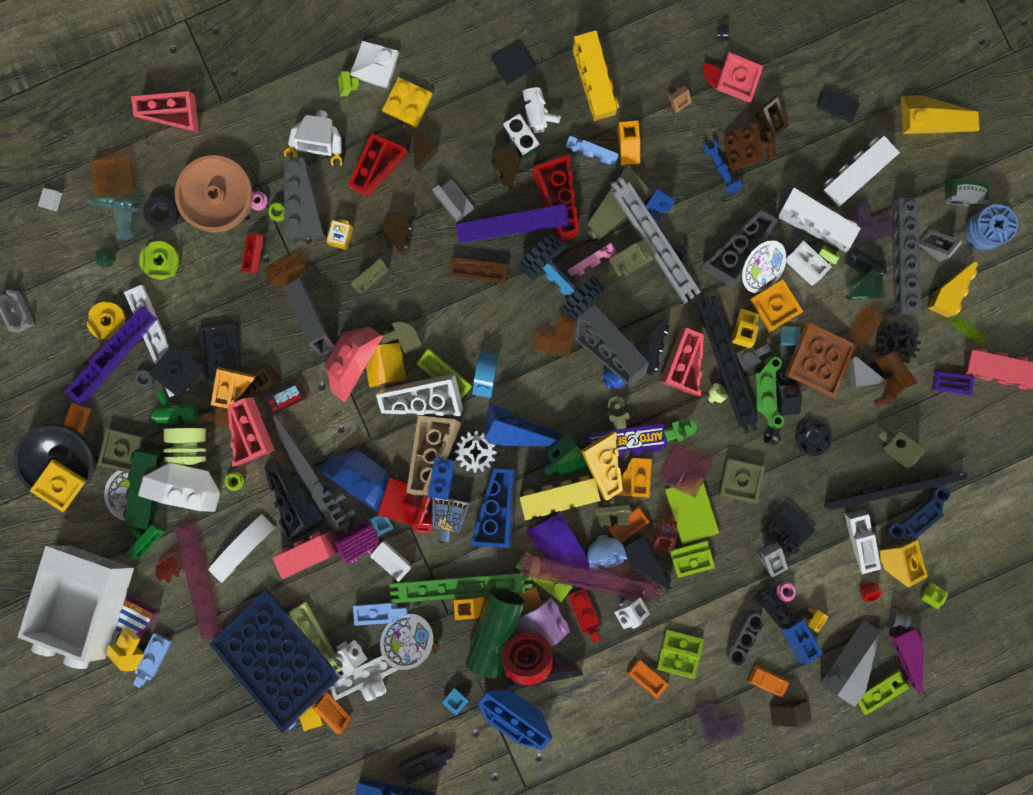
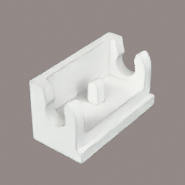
(808, 263)
(391, 561)

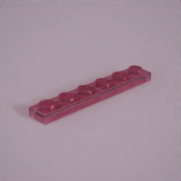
(198, 581)

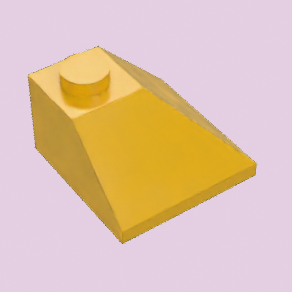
(904, 562)

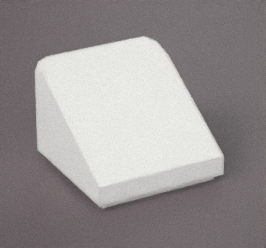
(50, 199)

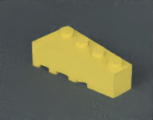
(559, 497)

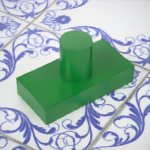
(144, 540)

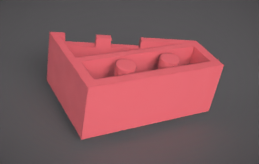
(168, 109)
(248, 432)
(306, 553)

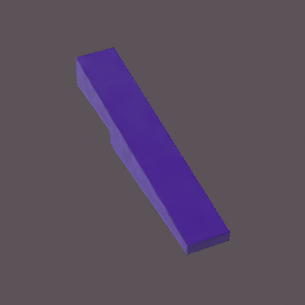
(513, 224)
(110, 356)

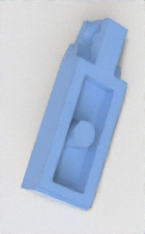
(591, 150)
(377, 613)
(152, 658)

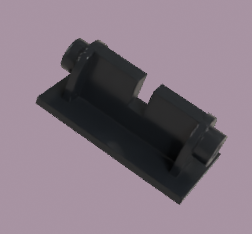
(864, 263)
(774, 606)

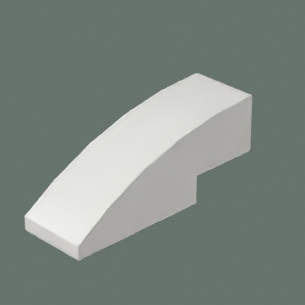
(863, 541)

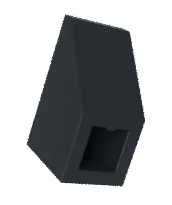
(788, 395)

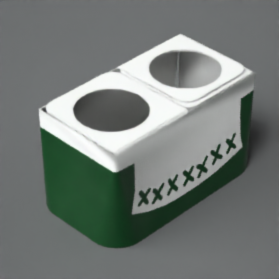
(527, 152)

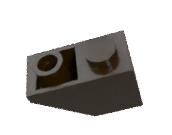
(508, 163)
(397, 229)

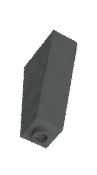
(308, 317)

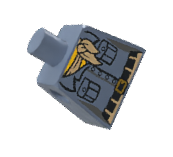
(448, 516)

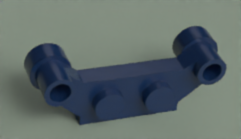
(923, 517)

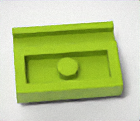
(692, 559)

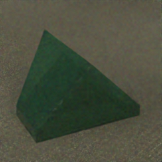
(868, 288)

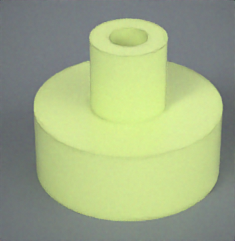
(717, 393)

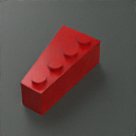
(556, 188)

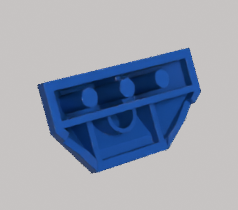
(357, 476)
(516, 718)

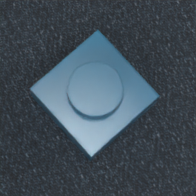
(455, 701)

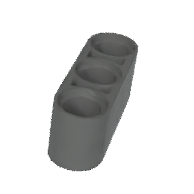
(745, 628)

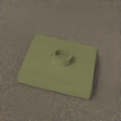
(370, 276)
(118, 449)
(742, 480)

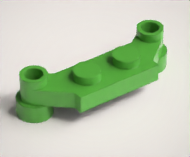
(766, 392)

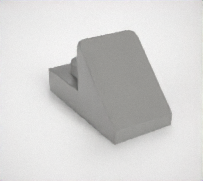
(773, 559)

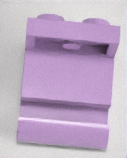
(545, 621)

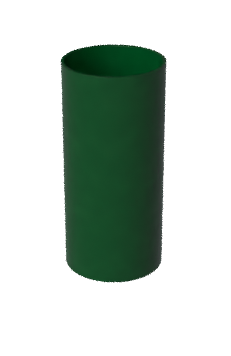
(494, 629)

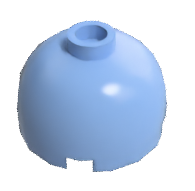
(606, 552)

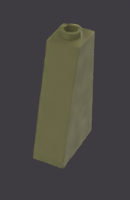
(610, 213)

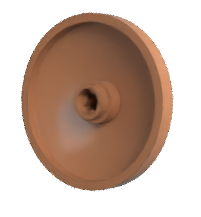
(213, 193)

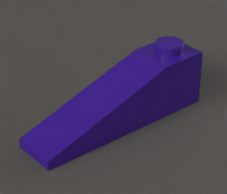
(557, 541)

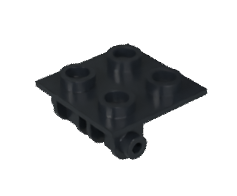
(788, 530)

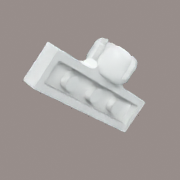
(365, 678)

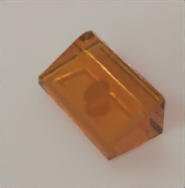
(285, 271)
(864, 328)

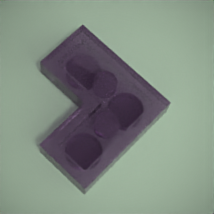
(870, 228)
(717, 729)

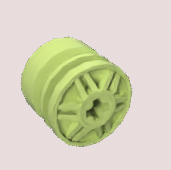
(185, 445)

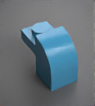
(485, 374)

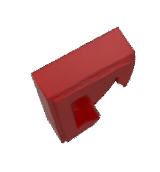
(711, 74)

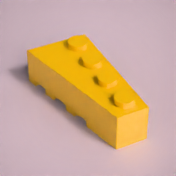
(594, 75)

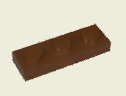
(478, 270)

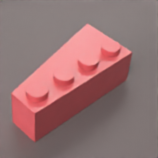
(1000, 367)

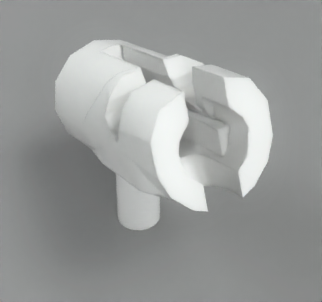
(536, 113)

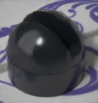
(681, 252)
(771, 437)

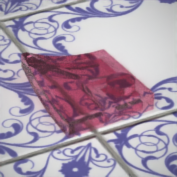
(685, 471)

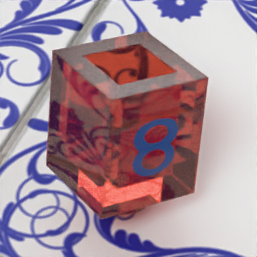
(665, 534)

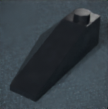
(296, 508)

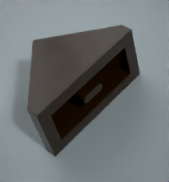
(772, 116)
(423, 149)
(790, 714)

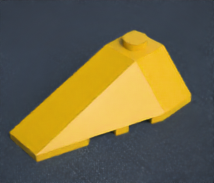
(930, 115)

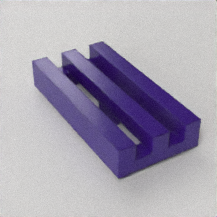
(937, 380)

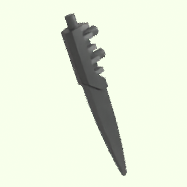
(315, 484)

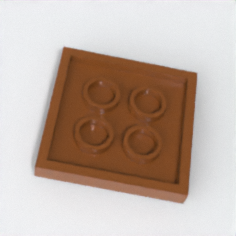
(820, 360)

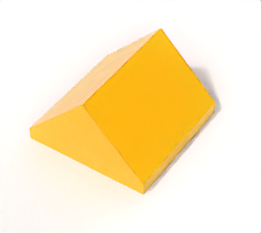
(386, 365)

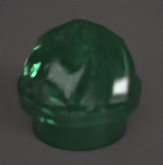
(105, 258)

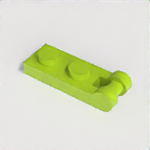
(883, 691)

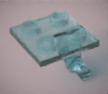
(122, 213)

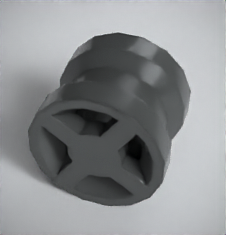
(900, 618)

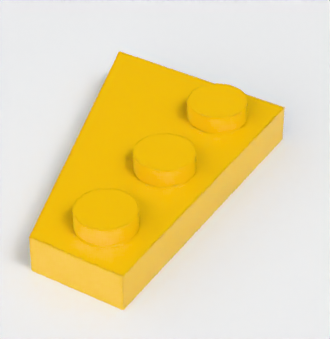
(603, 464)

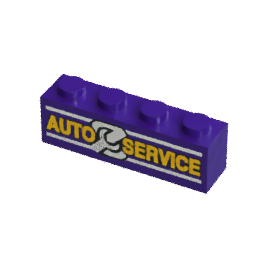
(635, 439)

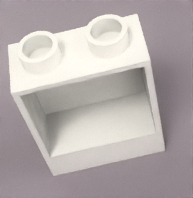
(75, 605)

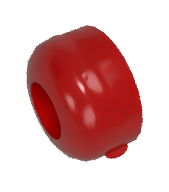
(526, 645)

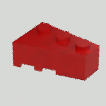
(375, 164)

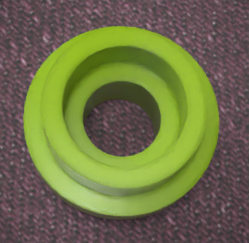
(228, 481)

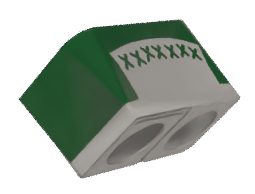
(967, 193)

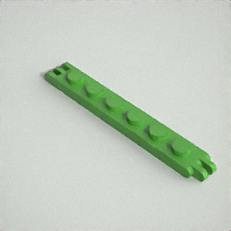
(457, 587)

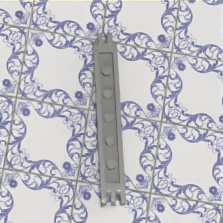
(649, 231)

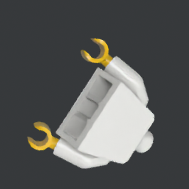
(316, 136)

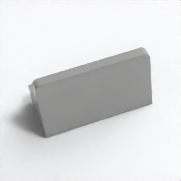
(453, 200)

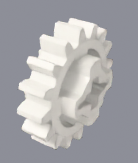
(467, 451)

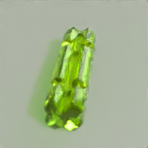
(969, 331)

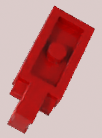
(585, 613)

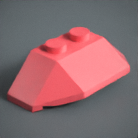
(350, 359)

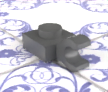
(749, 356)

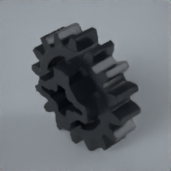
(908, 341)

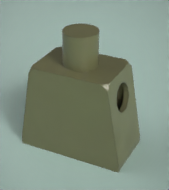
(908, 452)

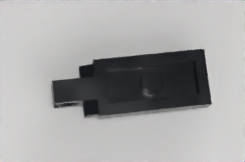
(425, 764)

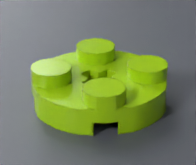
(152, 252)

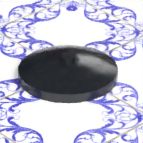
(53, 442)

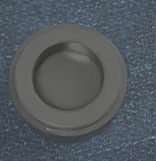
(143, 379)

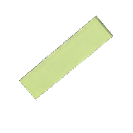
(309, 625)

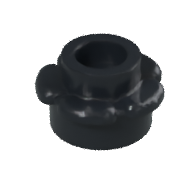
(723, 33)

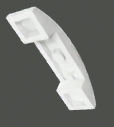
(241, 548)

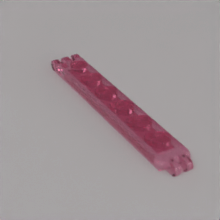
(590, 578)

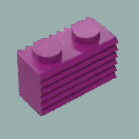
(356, 542)

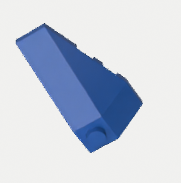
(508, 430)

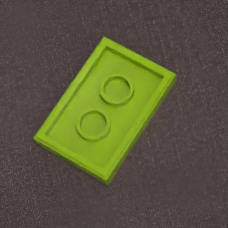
(692, 514)

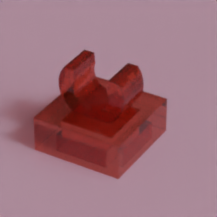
(167, 568)

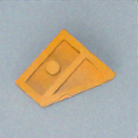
(229, 386)
(637, 478)

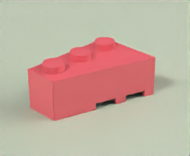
(684, 362)

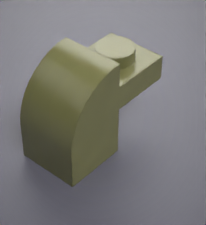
(405, 334)

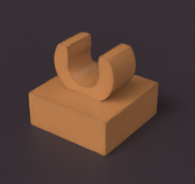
(680, 98)

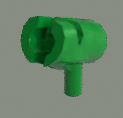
(173, 414)

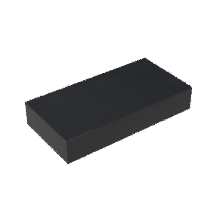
(838, 105)

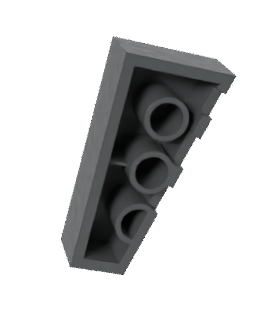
(300, 203)
(730, 259)
(610, 346)

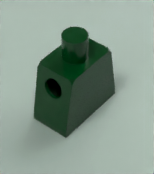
(565, 457)

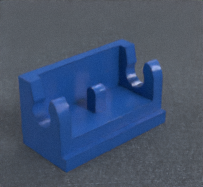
(659, 202)
(801, 641)

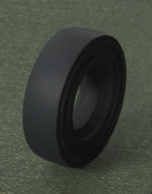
(149, 210)

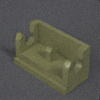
(632, 258)

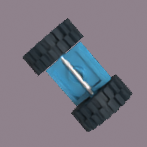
(542, 259)

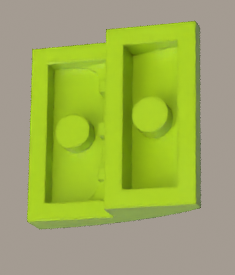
(680, 654)

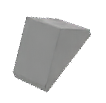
(939, 244)
(862, 375)

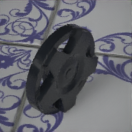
(813, 438)

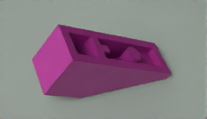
(911, 654)

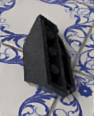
(561, 669)

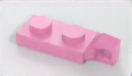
(593, 260)

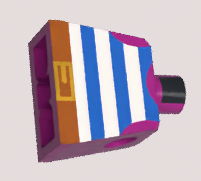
(135, 616)

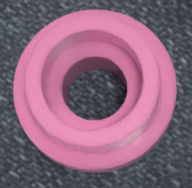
(262, 204)
(791, 591)

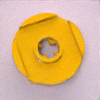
(96, 320)

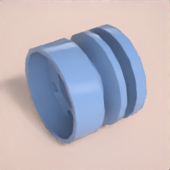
(981, 229)

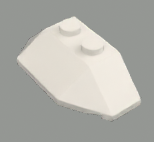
(181, 487)

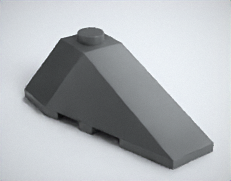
(852, 668)

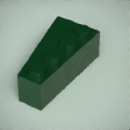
(140, 510)

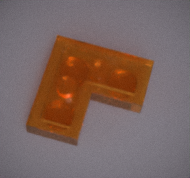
(557, 344)

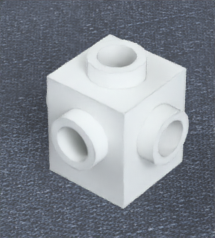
(631, 613)
(349, 656)

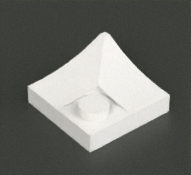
(375, 64)

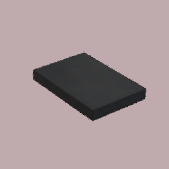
(219, 349)

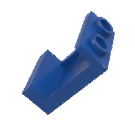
(442, 478)

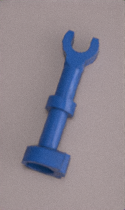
(732, 186)

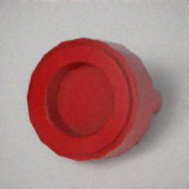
(870, 591)

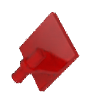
(400, 505)

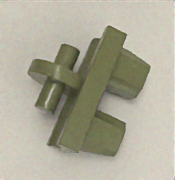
(617, 412)
(612, 509)

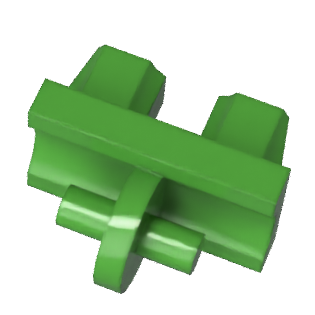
(681, 429)

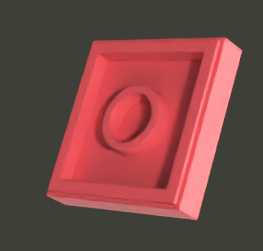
(739, 77)

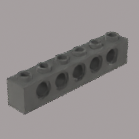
(906, 257)

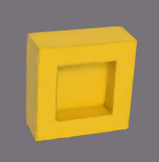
(817, 621)

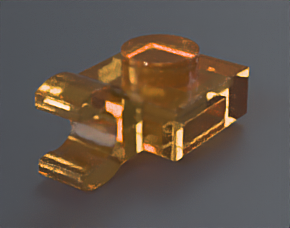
(220, 418)

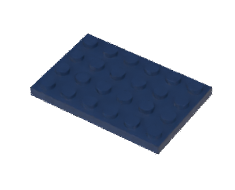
(275, 661)

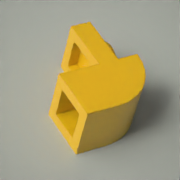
(745, 329)
(125, 651)

